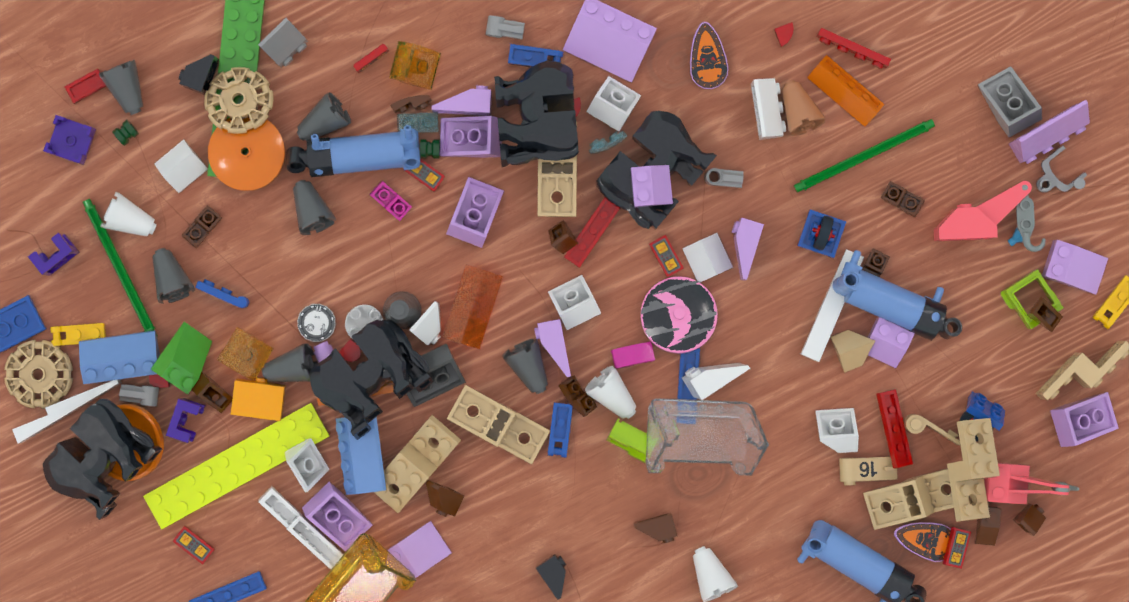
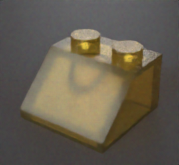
(414, 65)
(245, 353)

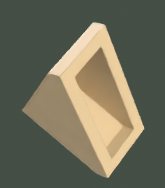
(851, 349)

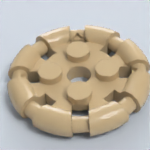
(246, 108)
(49, 370)

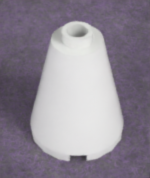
(127, 217)
(612, 393)
(711, 575)

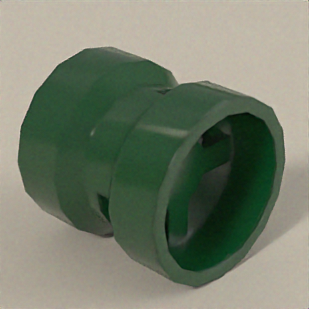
(127, 131)
(428, 148)

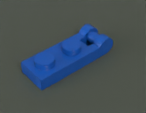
(531, 56)
(223, 294)
(560, 429)

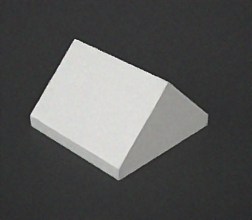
(181, 166)
(707, 257)
(306, 463)

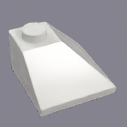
(428, 325)
(838, 429)

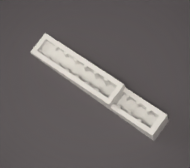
(826, 316)
(60, 410)
(300, 527)

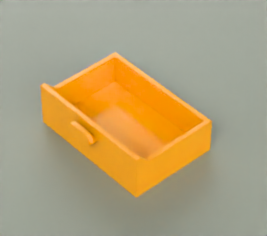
(258, 399)

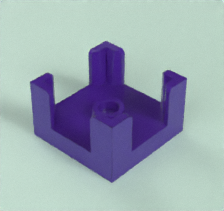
(70, 140)
(58, 259)
(180, 417)

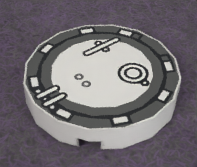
(316, 322)

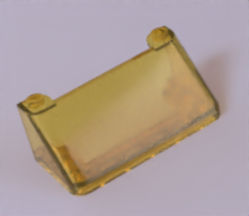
(363, 575)

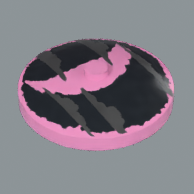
(678, 315)

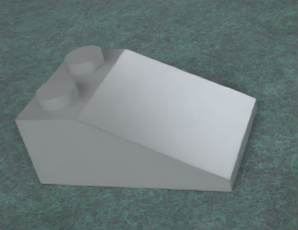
(283, 43)
(1010, 101)

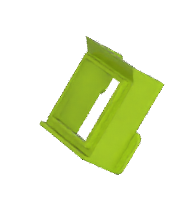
(1013, 303)
(629, 439)

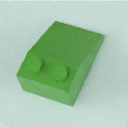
(183, 358)

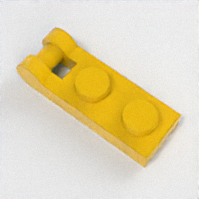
(1115, 303)
(77, 333)

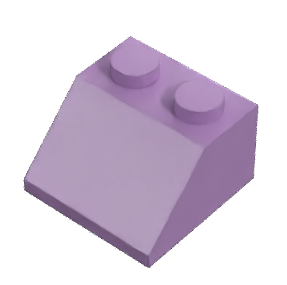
(651, 185)
(890, 342)

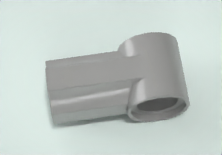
(499, 28)
(726, 178)
(144, 395)

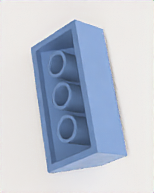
(118, 357)
(360, 459)

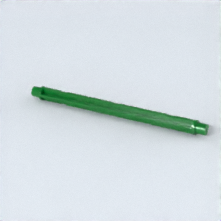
(864, 155)
(118, 266)

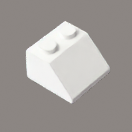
(613, 103)
(574, 302)

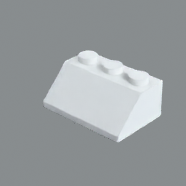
(767, 108)

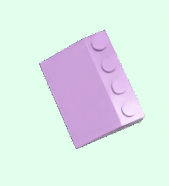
(609, 39)
(1051, 132)

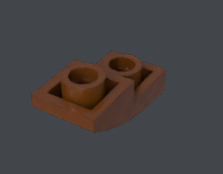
(419, 101)
(902, 199)
(201, 227)
(876, 262)
(577, 398)

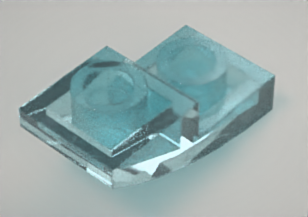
(421, 122)
(602, 145)

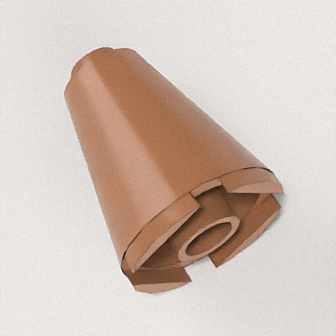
(800, 109)

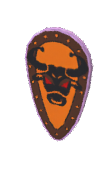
(708, 58)
(924, 539)

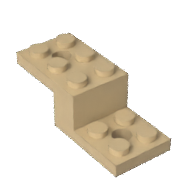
(557, 177)
(1083, 370)
(498, 424)
(417, 462)
(977, 464)
(909, 499)

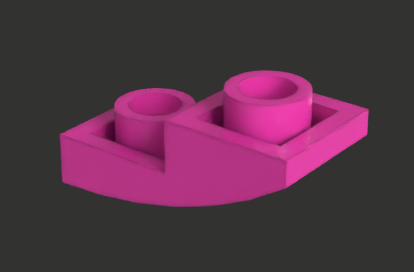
(390, 200)
(633, 355)

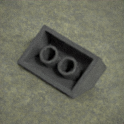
(442, 371)

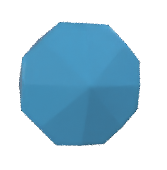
(1016, 238)

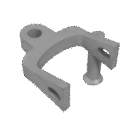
(1051, 179)

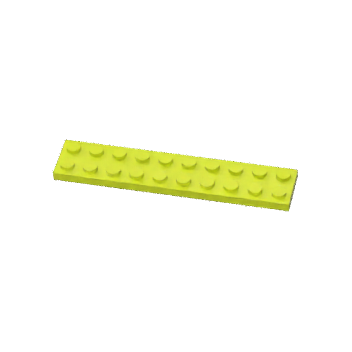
(234, 466)

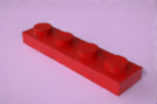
(845, 45)
(592, 232)
(894, 428)

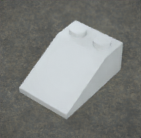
(708, 379)

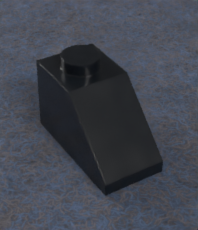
(553, 574)

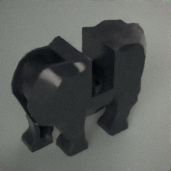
(546, 112)
(670, 145)
(389, 360)
(111, 439)

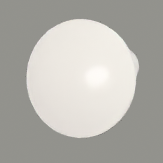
(360, 317)

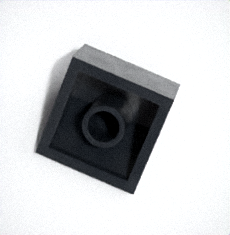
(199, 74)

